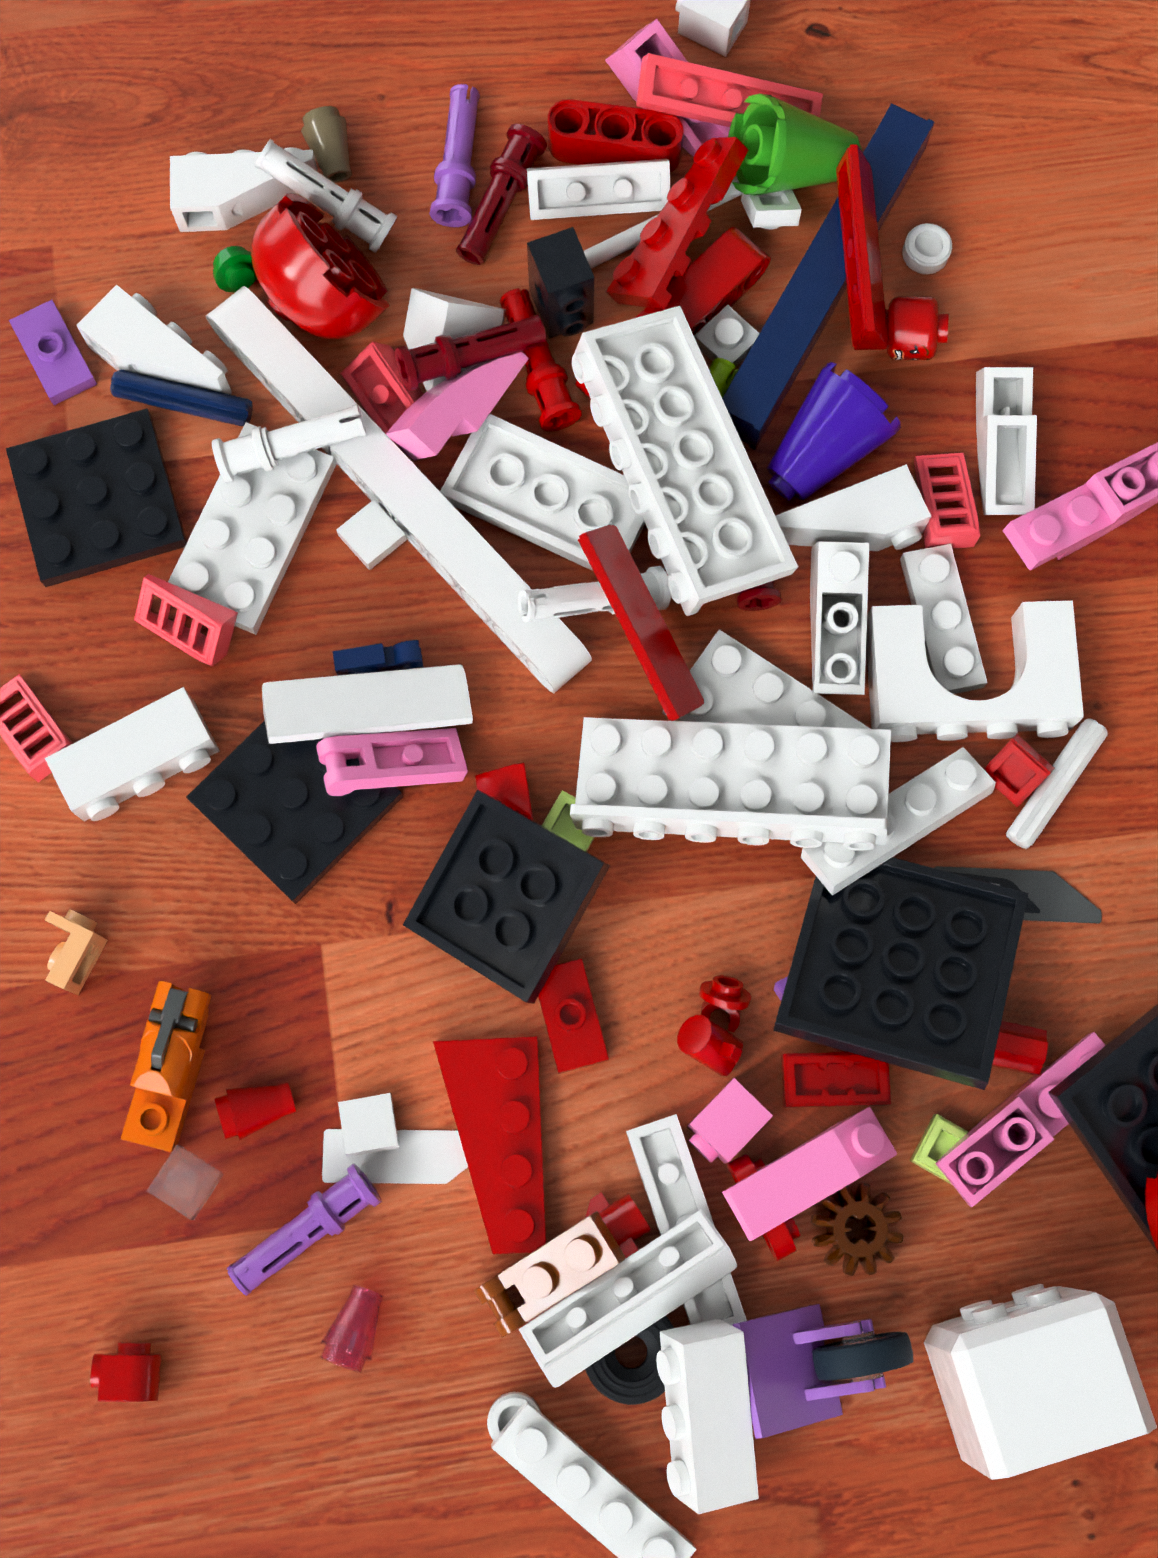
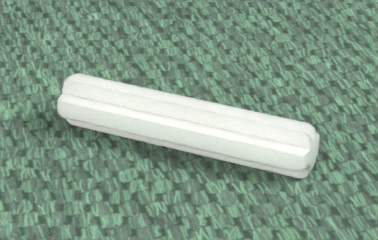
(1056, 786)

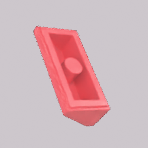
(378, 385)

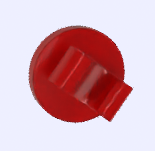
(724, 994)

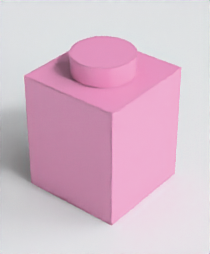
(727, 1123)

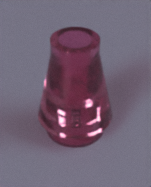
(353, 1331)

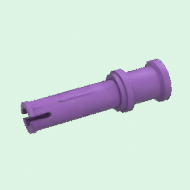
(455, 174)
(324, 1216)

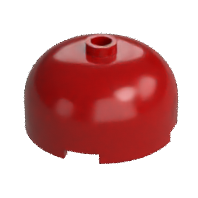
(315, 272)

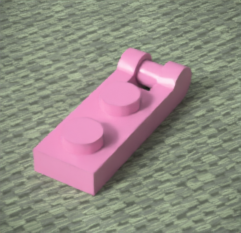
(391, 760)

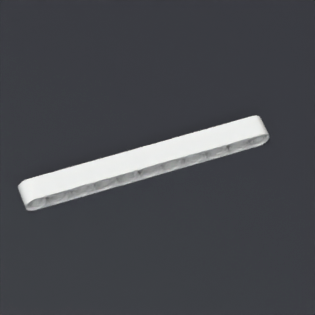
(400, 490)

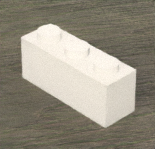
(133, 756)
(707, 1415)

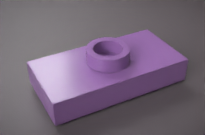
(52, 352)

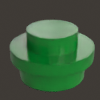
(233, 269)

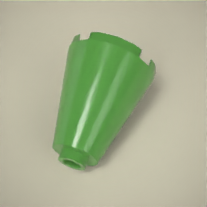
(786, 147)

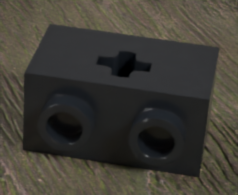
(561, 283)

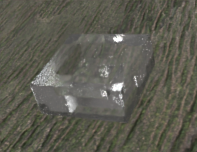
(185, 1182)

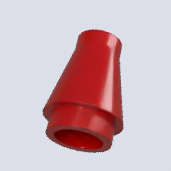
(253, 1108)

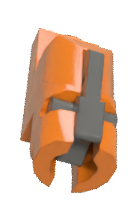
(167, 1067)

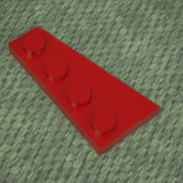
(664, 240)
(498, 1120)

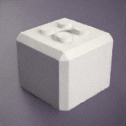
(1037, 1379)

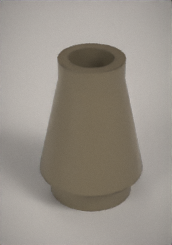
(327, 137)

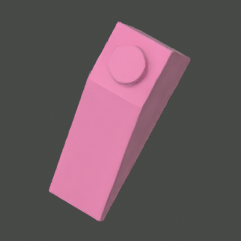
(627, 66)
(809, 1173)

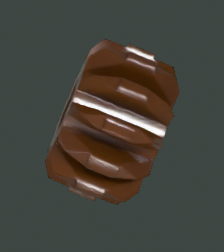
(857, 1248)

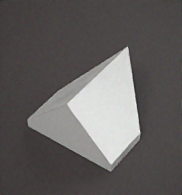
(439, 314)

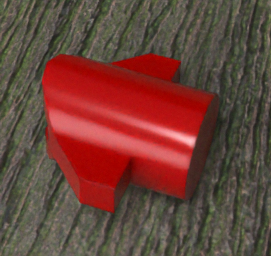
(709, 1044)
(622, 1220)

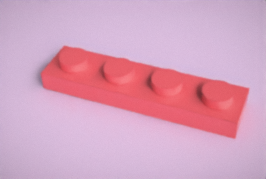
(709, 92)

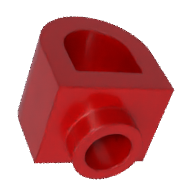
(128, 1374)

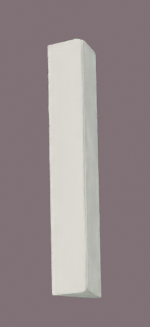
(366, 703)
(628, 1298)

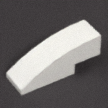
(1006, 439)

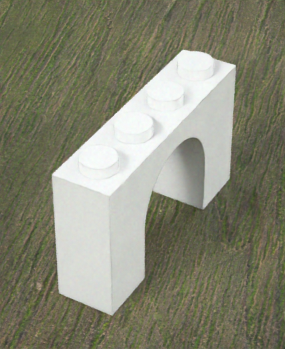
(912, 701)

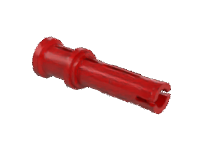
(545, 378)

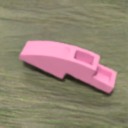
(1087, 511)
(1013, 1129)

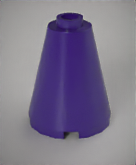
(829, 434)

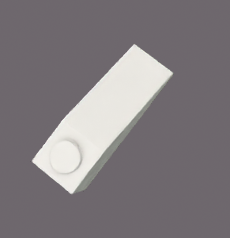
(875, 512)

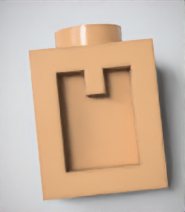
(75, 958)

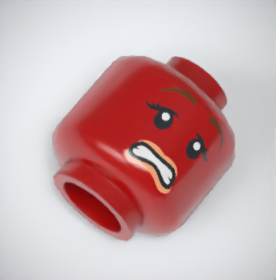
(915, 327)

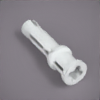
(346, 207)
(266, 447)
(584, 598)

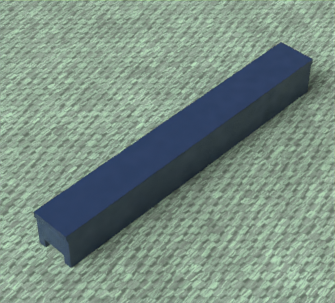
(818, 284)

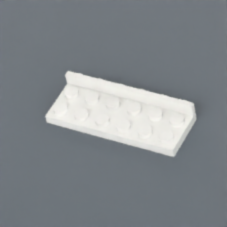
(681, 458)
(733, 782)

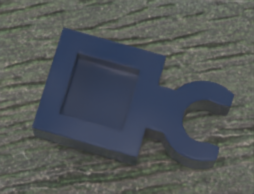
(378, 658)

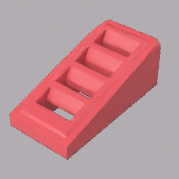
(958, 535)
(215, 617)
(36, 764)

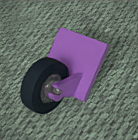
(794, 1370)

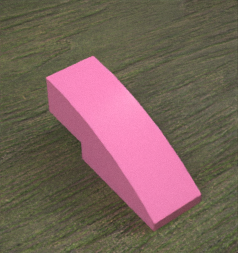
(454, 406)

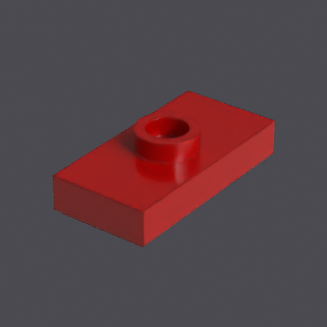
(572, 1018)
(834, 1080)

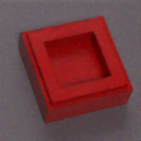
(1018, 770)

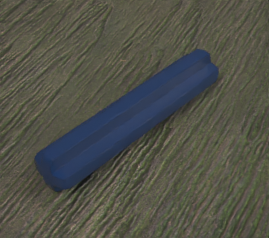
(181, 397)

